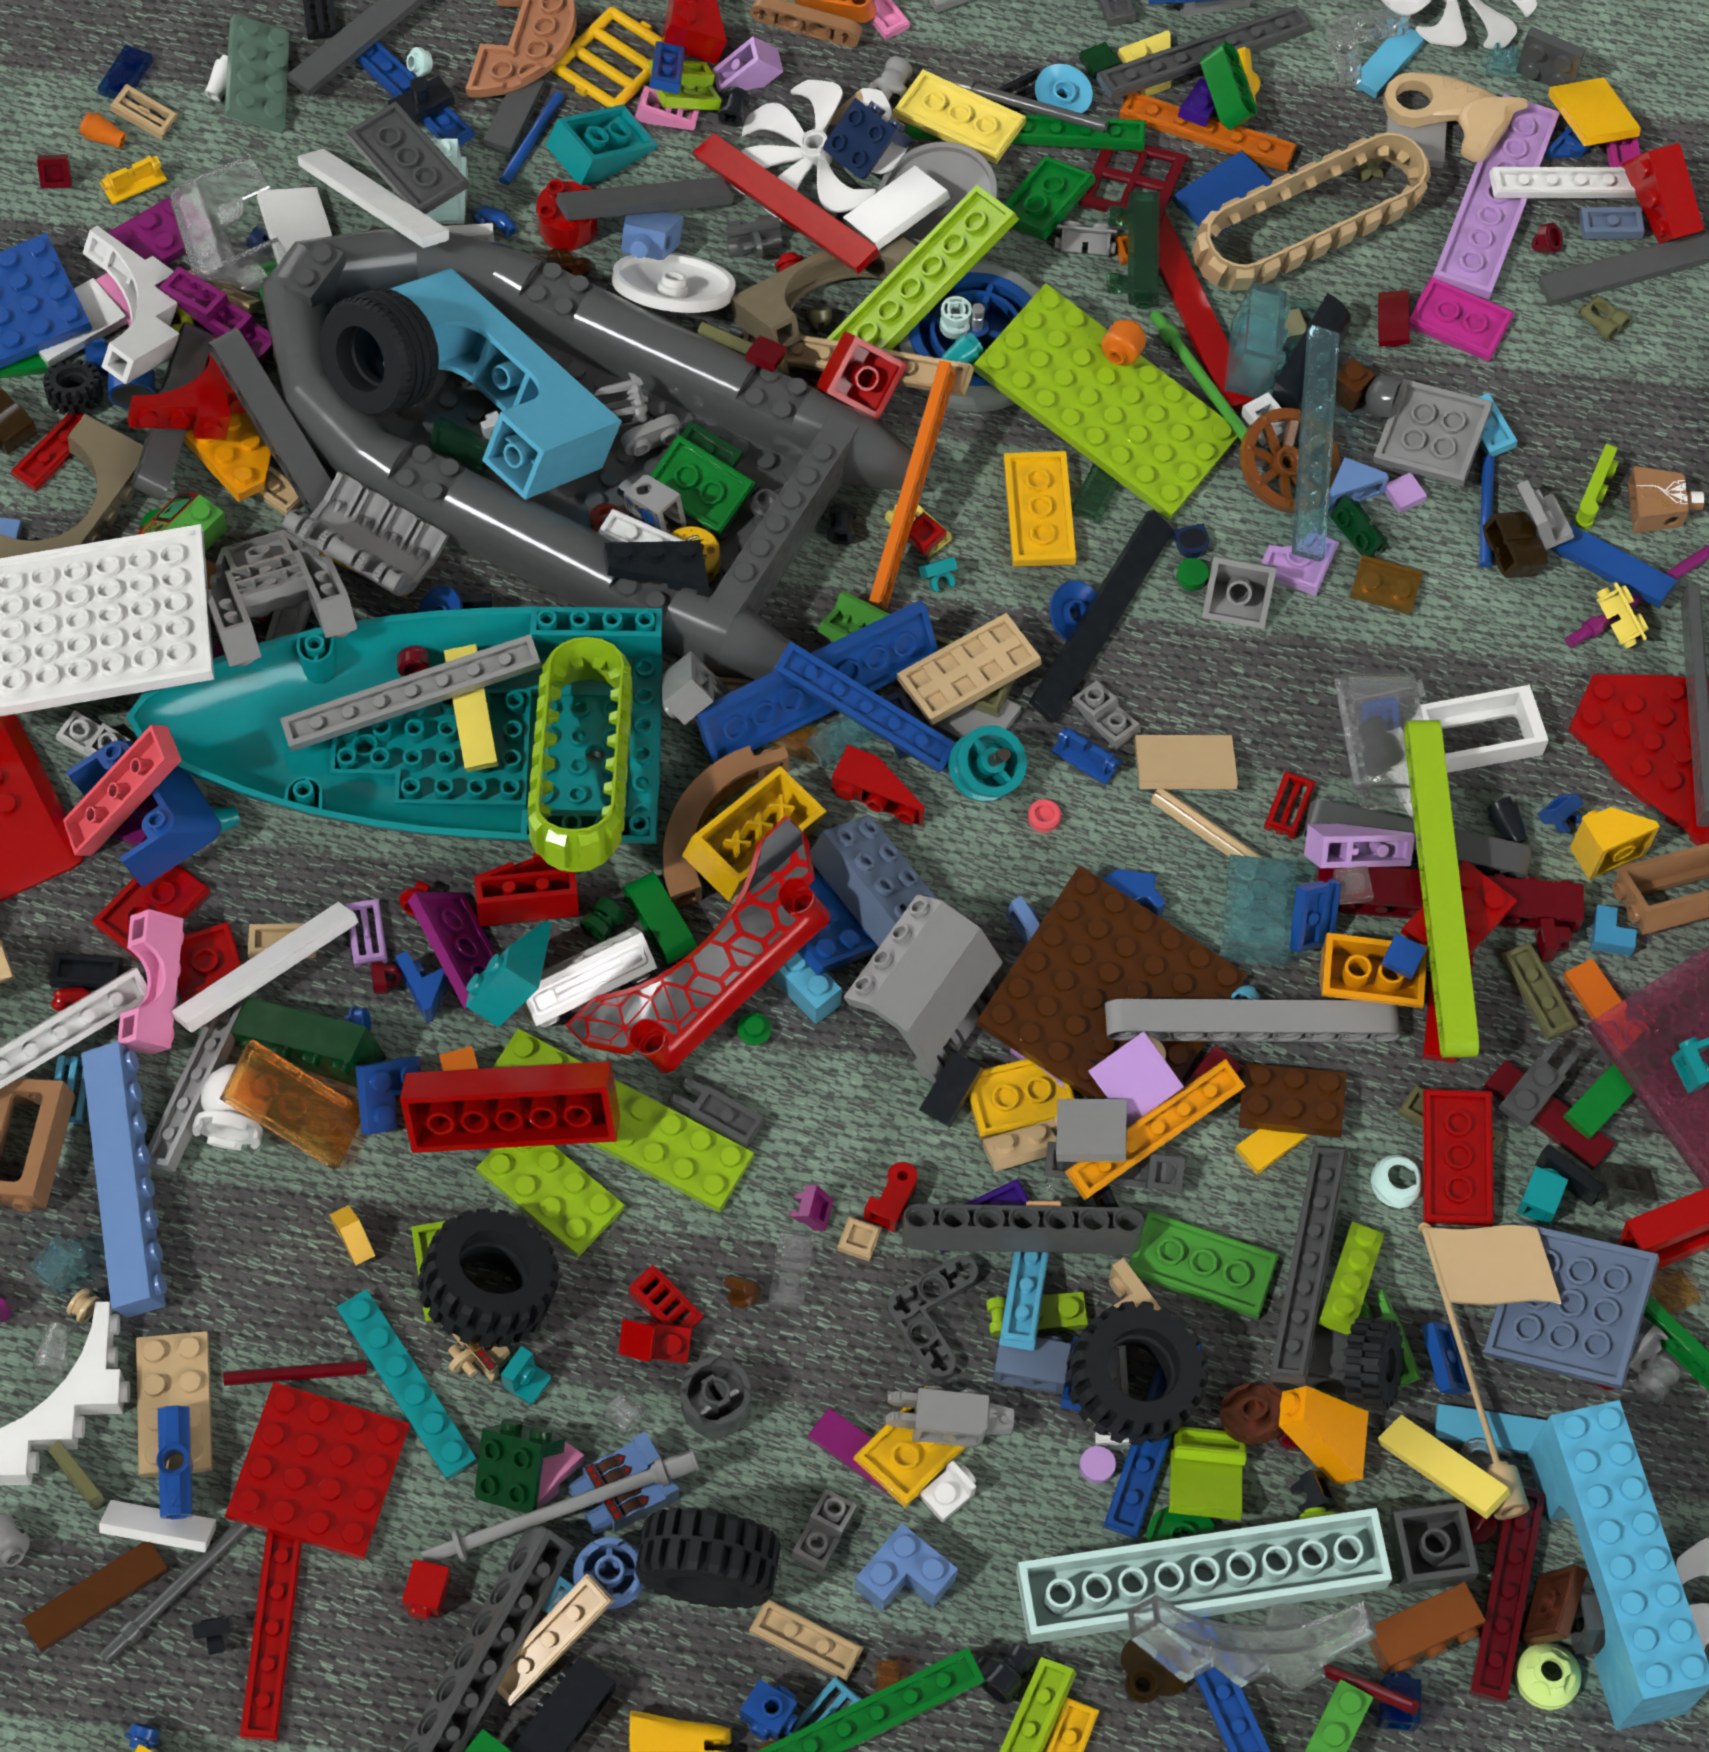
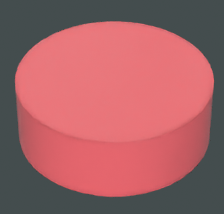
(1044, 815)

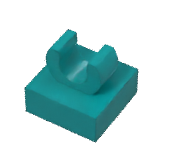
(939, 569)

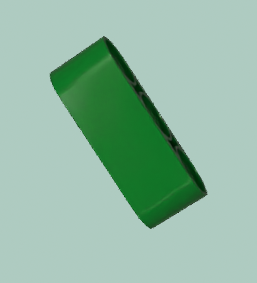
(1228, 86)
(659, 918)

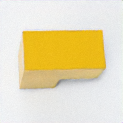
(353, 1235)

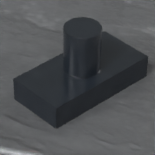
(425, 98)

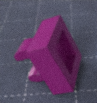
(814, 1207)

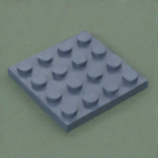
(1599, 1318)

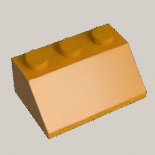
(1354, 972)

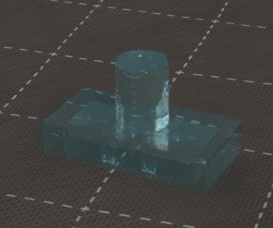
(832, 740)

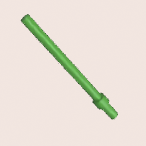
(1172, 337)

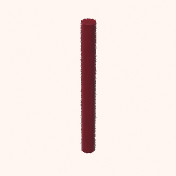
(295, 1373)

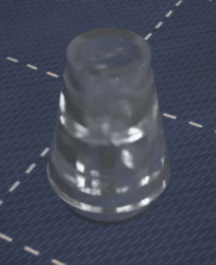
(52, 1353)

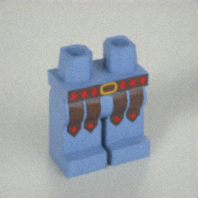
(630, 1506)

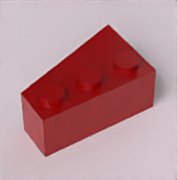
(696, 28)
(1665, 192)

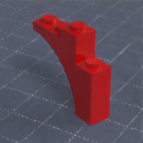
(197, 406)

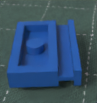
(1314, 914)

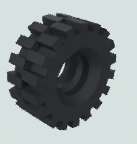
(1373, 1363)

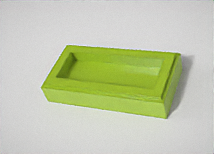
(1208, 1446)

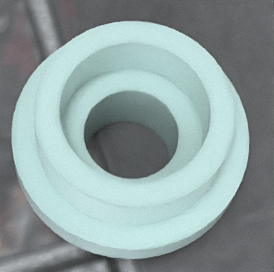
(419, 62)

